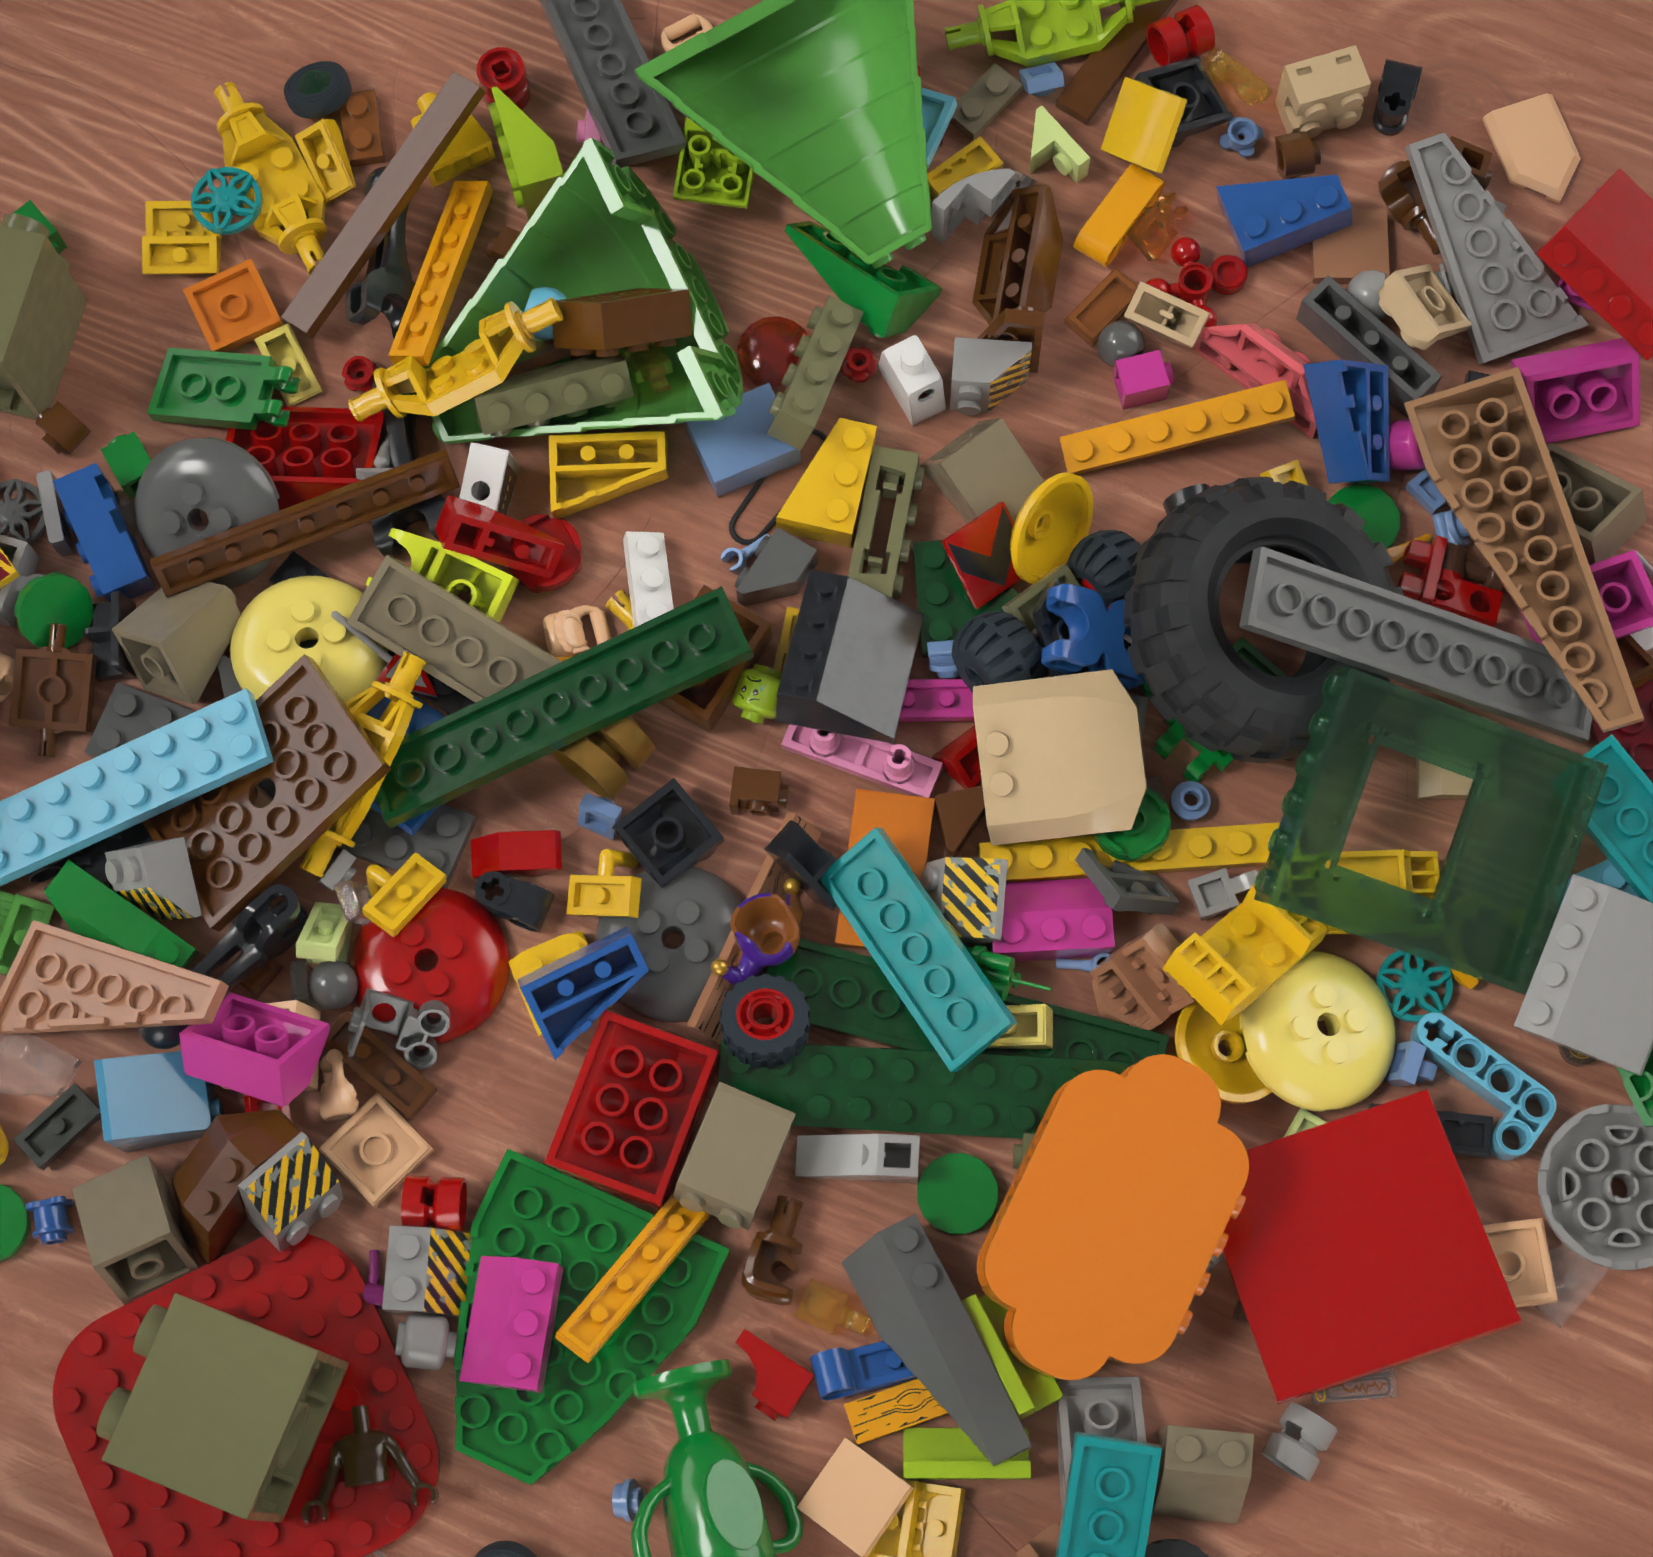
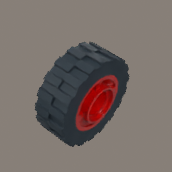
(765, 998)

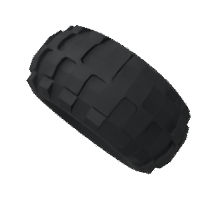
(1178, 619)

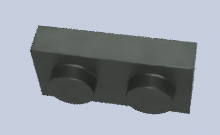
(58, 1126)

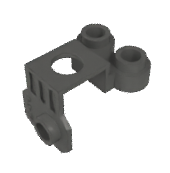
(410, 1025)

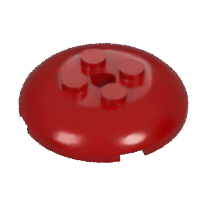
(469, 968)

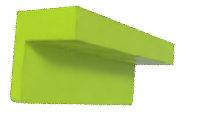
(1025, 1387)
(952, 1455)

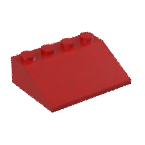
(1609, 258)
(313, 451)
(633, 1109)

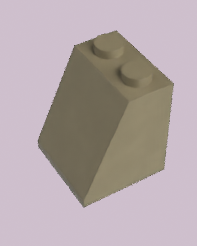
(983, 469)
(179, 639)
(733, 1156)
(133, 1230)
(1203, 1473)

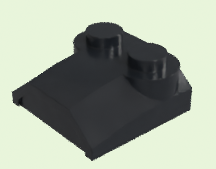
(1191, 82)
(668, 833)

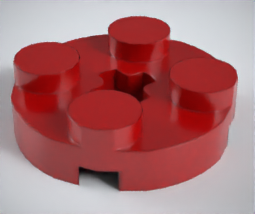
(569, 562)

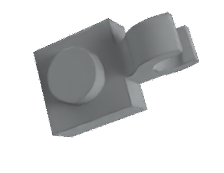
(1217, 892)

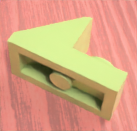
(1053, 141)
(325, 935)

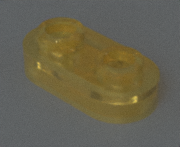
(1248, 85)

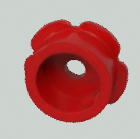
(353, 367)
(859, 373)

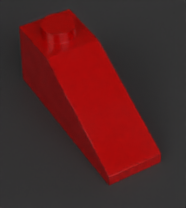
(496, 538)

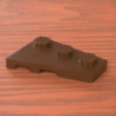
(1020, 325)

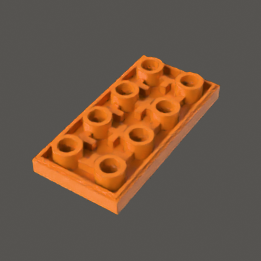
(907, 824)

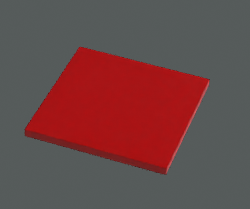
(1362, 1249)

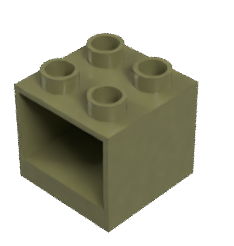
(37, 316)
(220, 1409)

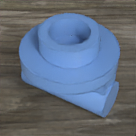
(1449, 526)
(941, 659)

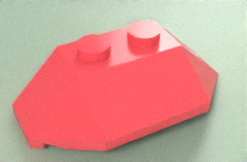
(1259, 358)

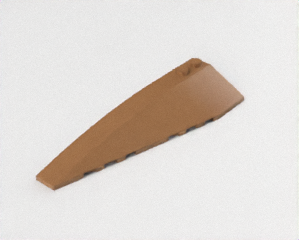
(1503, 487)

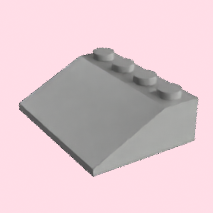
(1596, 978)

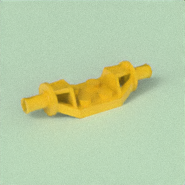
(280, 173)
(462, 376)
(386, 736)

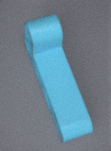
(1478, 1080)

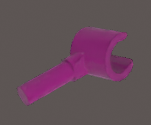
(373, 1291)

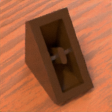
(958, 816)

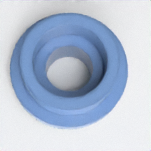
(1187, 812)
(626, 1499)

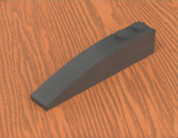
(934, 1336)

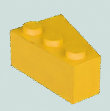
(603, 467)
(831, 489)

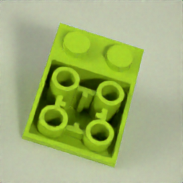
(526, 151)
(711, 172)

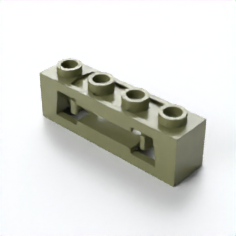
(896, 468)

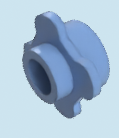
(1244, 127)

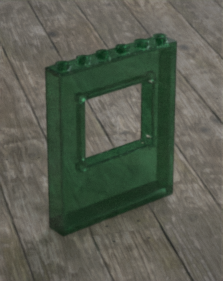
(1505, 855)

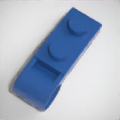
(857, 1370)

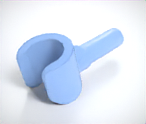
(743, 554)
(1084, 965)

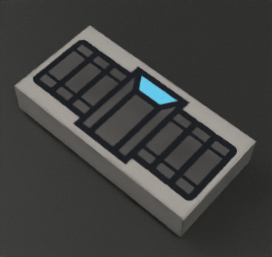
(55, 522)

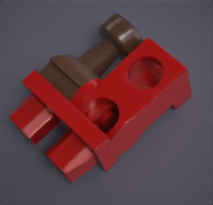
(1443, 582)

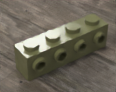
(814, 373)
(553, 392)

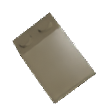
(1600, 503)

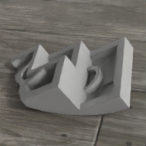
(974, 199)

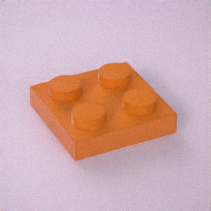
(233, 307)

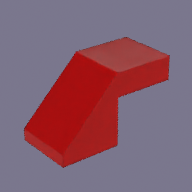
(517, 853)

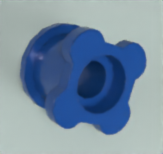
(51, 1219)

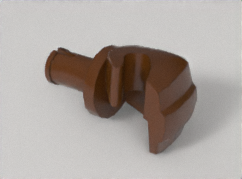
(1405, 202)
(773, 1250)

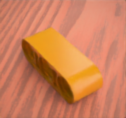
(1109, 224)

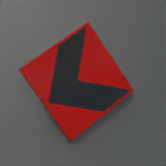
(983, 554)

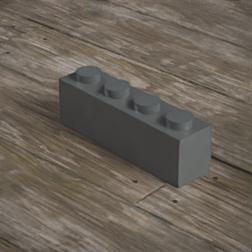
(1361, 337)

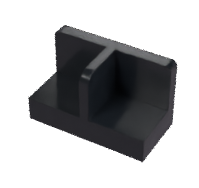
(111, 659)
(803, 861)

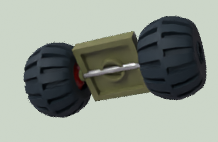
(1006, 643)

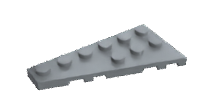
(1486, 258)

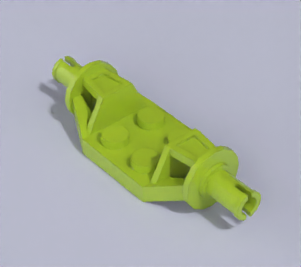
(1043, 28)

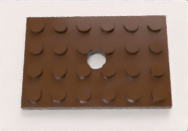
(318, 773)

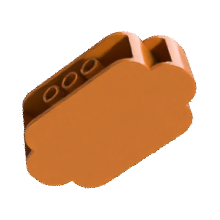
(1114, 1218)

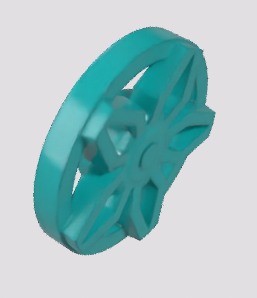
(226, 200)
(1414, 986)

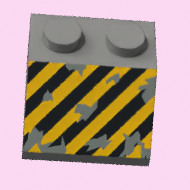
(987, 373)
(155, 878)
(969, 895)
(290, 1193)
(426, 1271)

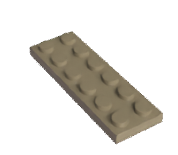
(452, 636)

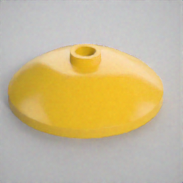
(1050, 525)
(1197, 1043)

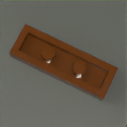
(382, 1068)

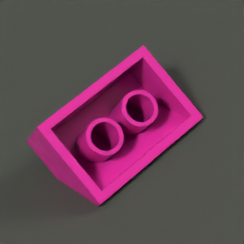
(1583, 389)
(1624, 593)
(1054, 921)
(255, 1049)
(511, 1323)

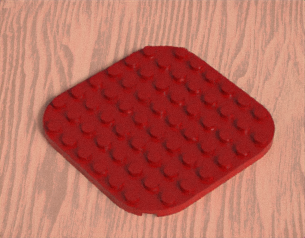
(303, 1294)

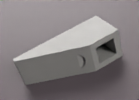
(858, 1157)

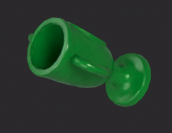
(706, 1482)

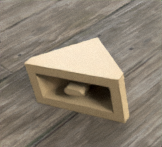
(1166, 316)

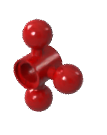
(1186, 254)

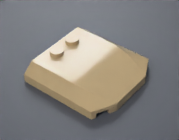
(1059, 756)

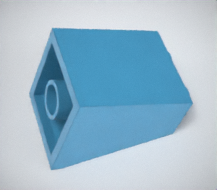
(152, 1101)

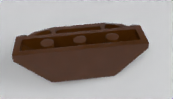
(1020, 255)
(210, 1176)

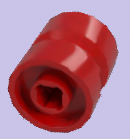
(1180, 37)
(505, 70)
(448, 1200)

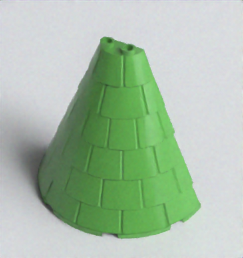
(819, 109)
(595, 237)

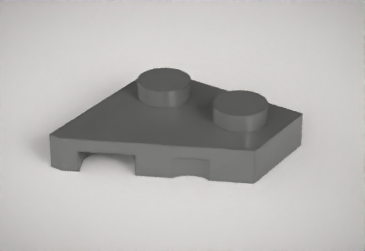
(1127, 887)

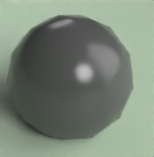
(1120, 341)
(333, 985)

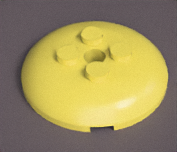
(297, 611)
(1301, 1061)

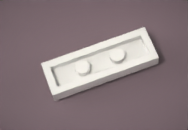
(647, 575)

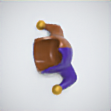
(764, 932)

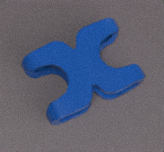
(1093, 635)

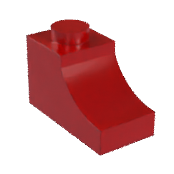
(778, 1379)

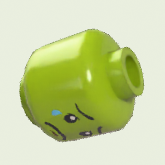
(757, 693)

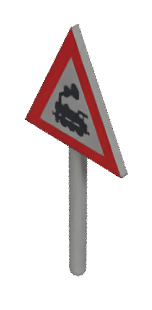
(423, 683)

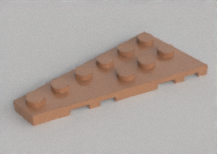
(88, 985)

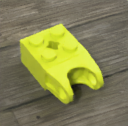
(459, 572)

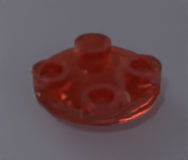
(768, 349)

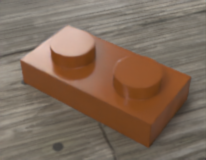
(362, 129)

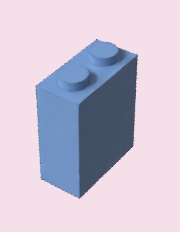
(738, 448)

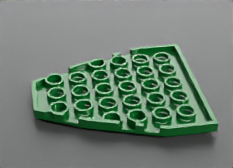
(563, 1221)

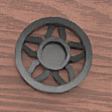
(15, 514)

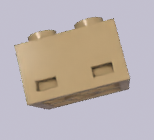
(1323, 92)

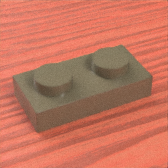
(985, 101)

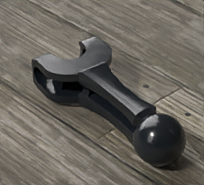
(388, 276)
(403, 450)
(260, 936)

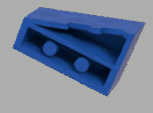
(1283, 214)
(1351, 419)
(103, 534)
(581, 987)

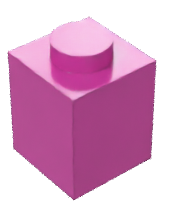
(1142, 379)

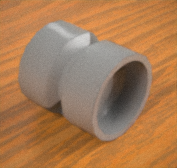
(1299, 1441)

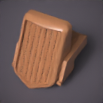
(1133, 985)

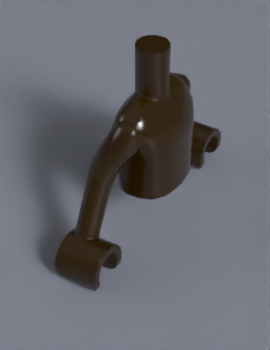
(365, 1463)

